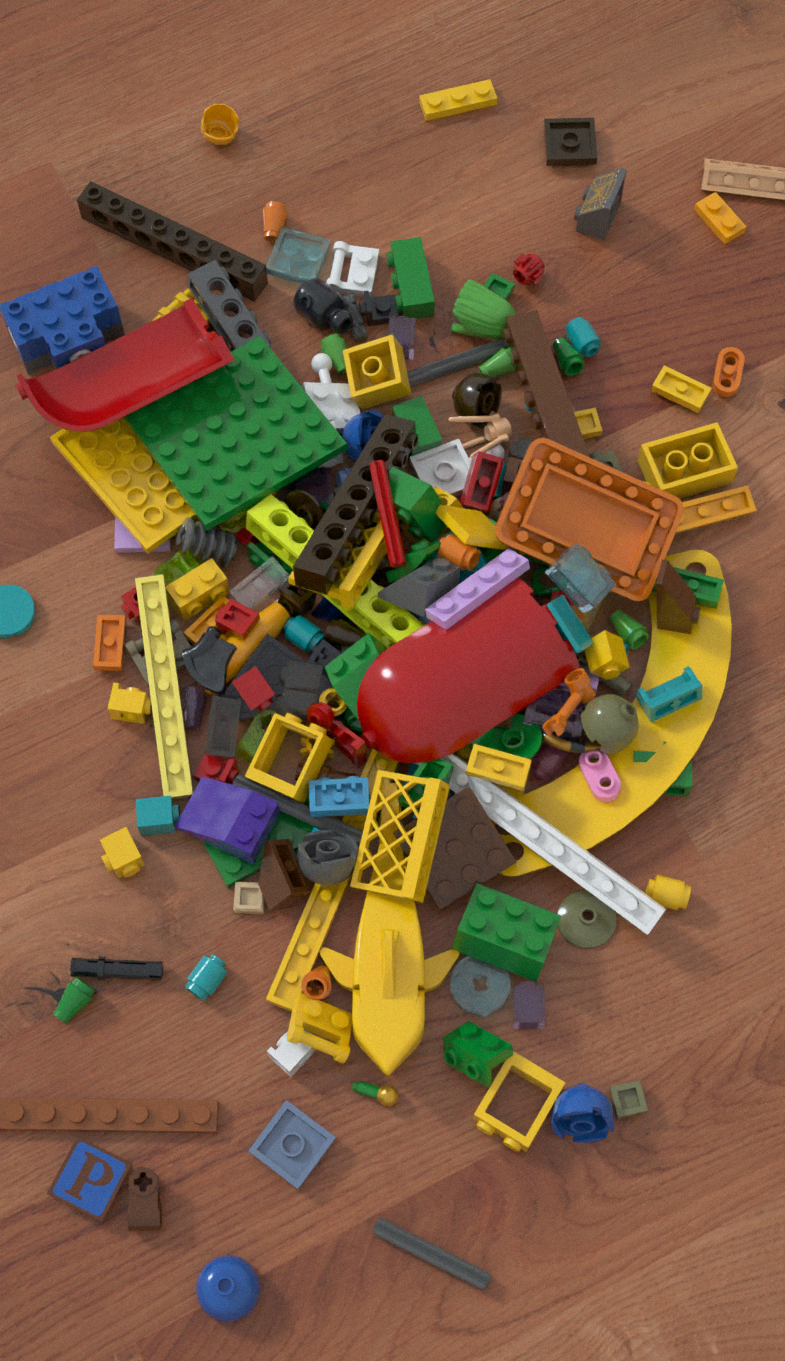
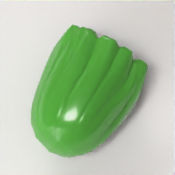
(480, 312)

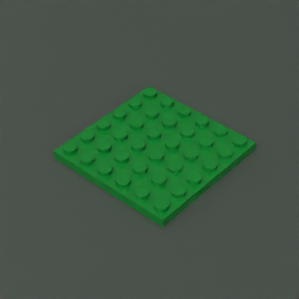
(236, 434)

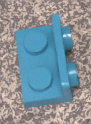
(339, 796)

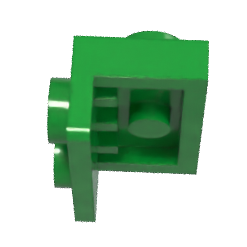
(475, 1051)

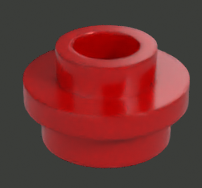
(321, 715)

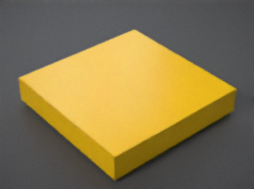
(470, 526)

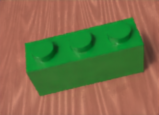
(411, 278)

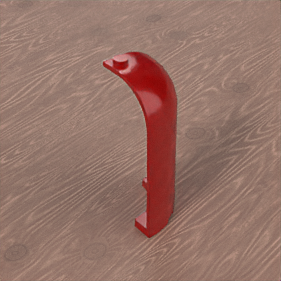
(128, 372)
(460, 682)

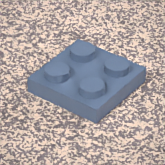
(292, 1145)

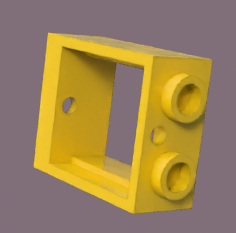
(269, 747)
(534, 1075)

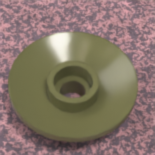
(580, 931)

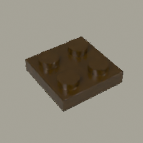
(570, 141)

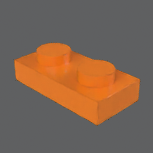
(109, 643)

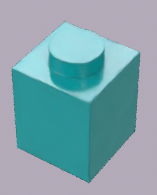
(156, 815)

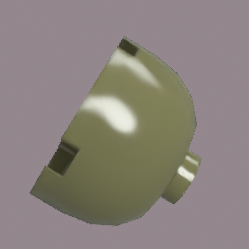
(610, 722)

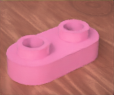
(598, 773)

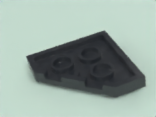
(268, 659)

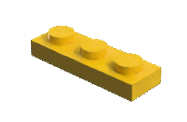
(458, 100)

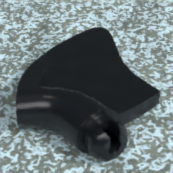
(209, 660)

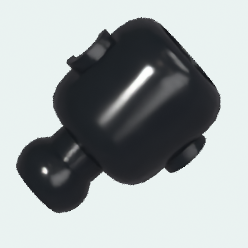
(322, 306)

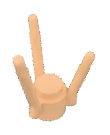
(497, 431)

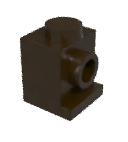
(294, 602)

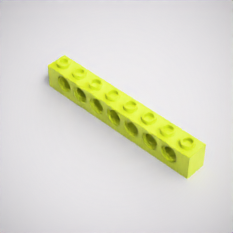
(287, 537)

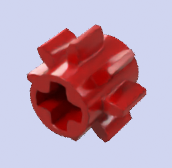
(528, 269)

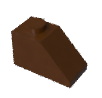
(281, 875)

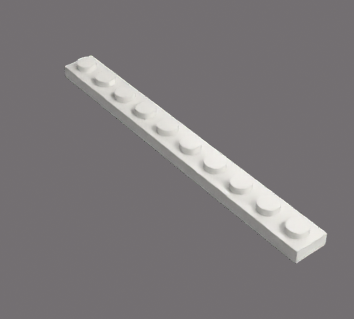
(559, 849)

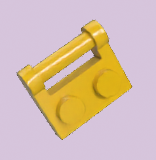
(321, 1020)

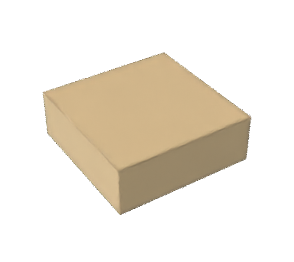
(248, 898)

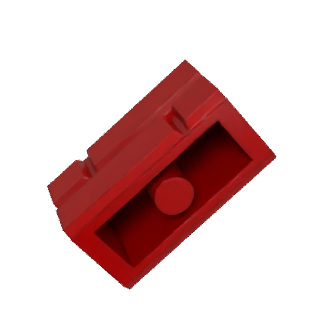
(481, 482)

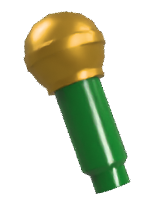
(386, 1095)

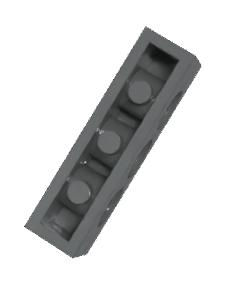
(214, 277)

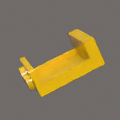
(501, 768)

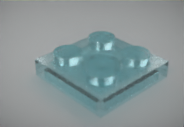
(297, 256)

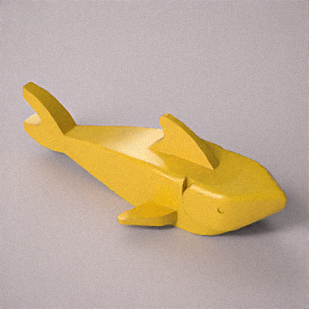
(388, 966)

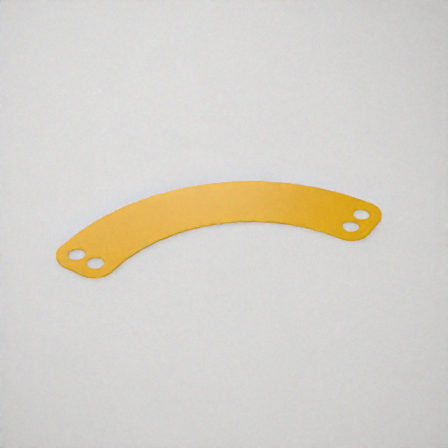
(707, 651)

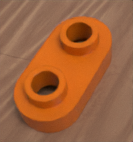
(728, 374)

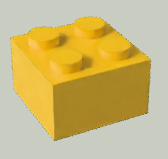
(377, 372)

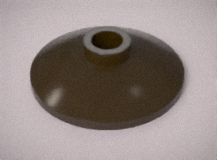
(305, 506)

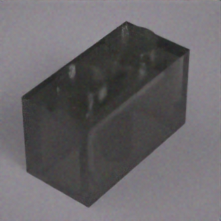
(223, 725)

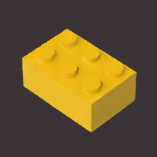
(688, 462)

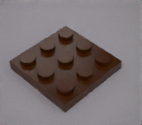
(465, 851)

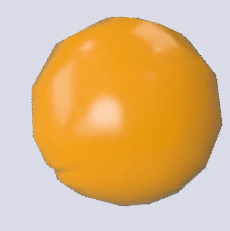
(219, 124)

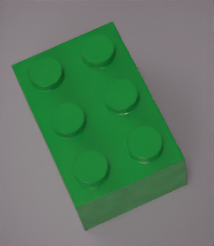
(506, 932)

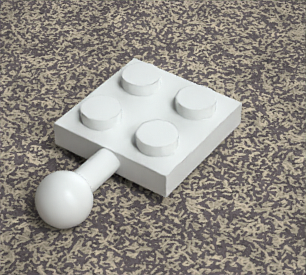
(331, 398)
(446, 466)

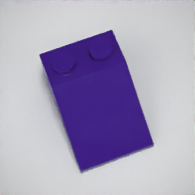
(229, 818)

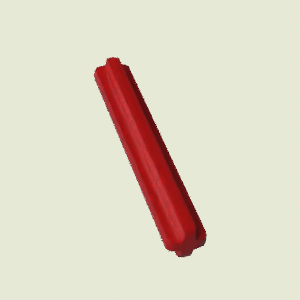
(387, 514)

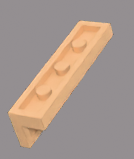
(743, 179)

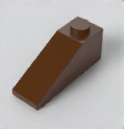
(675, 601)

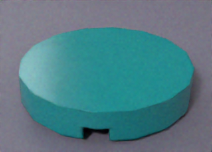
(16, 611)

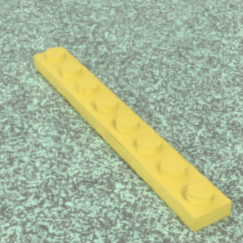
(164, 687)

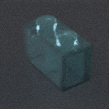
(580, 577)

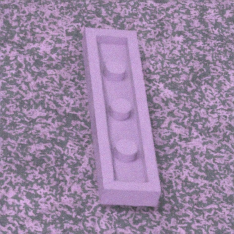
(477, 589)

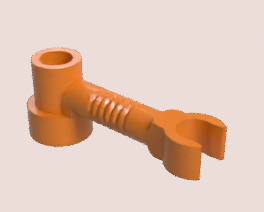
(581, 691)

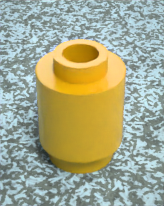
(668, 892)

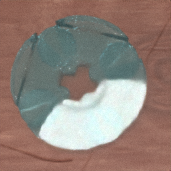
(481, 1002)

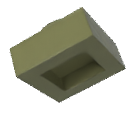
(628, 1099)

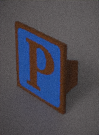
(89, 1179)

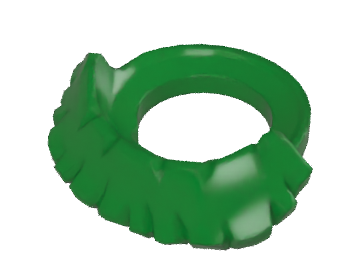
(538, 588)

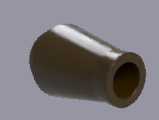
(342, 633)

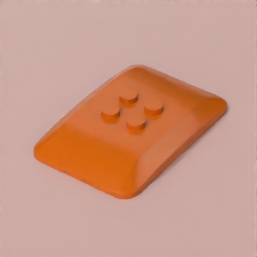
(575, 499)

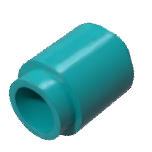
(583, 337)
(302, 633)
(206, 977)

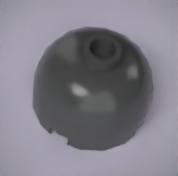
(327, 857)

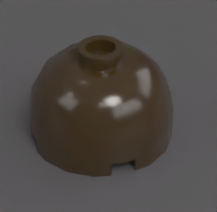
(477, 396)

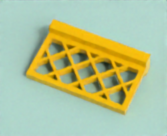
(362, 569)
(424, 839)

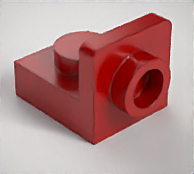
(236, 619)
(217, 769)

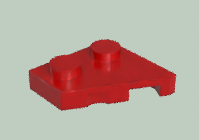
(348, 743)

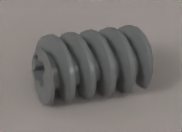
(209, 542)

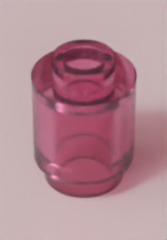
(547, 762)

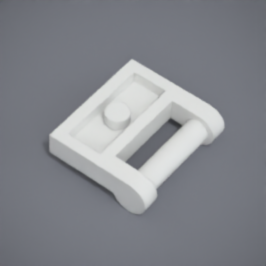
(361, 271)

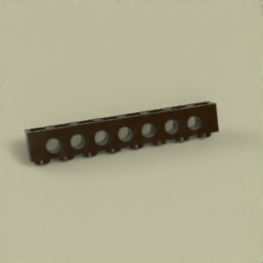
(169, 238)
(352, 507)

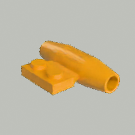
(271, 621)

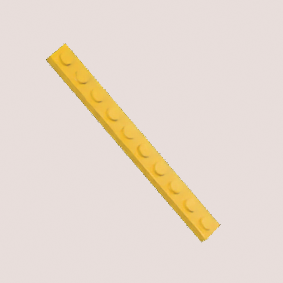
(319, 911)

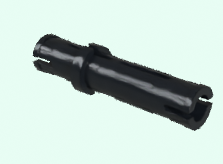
(110, 968)

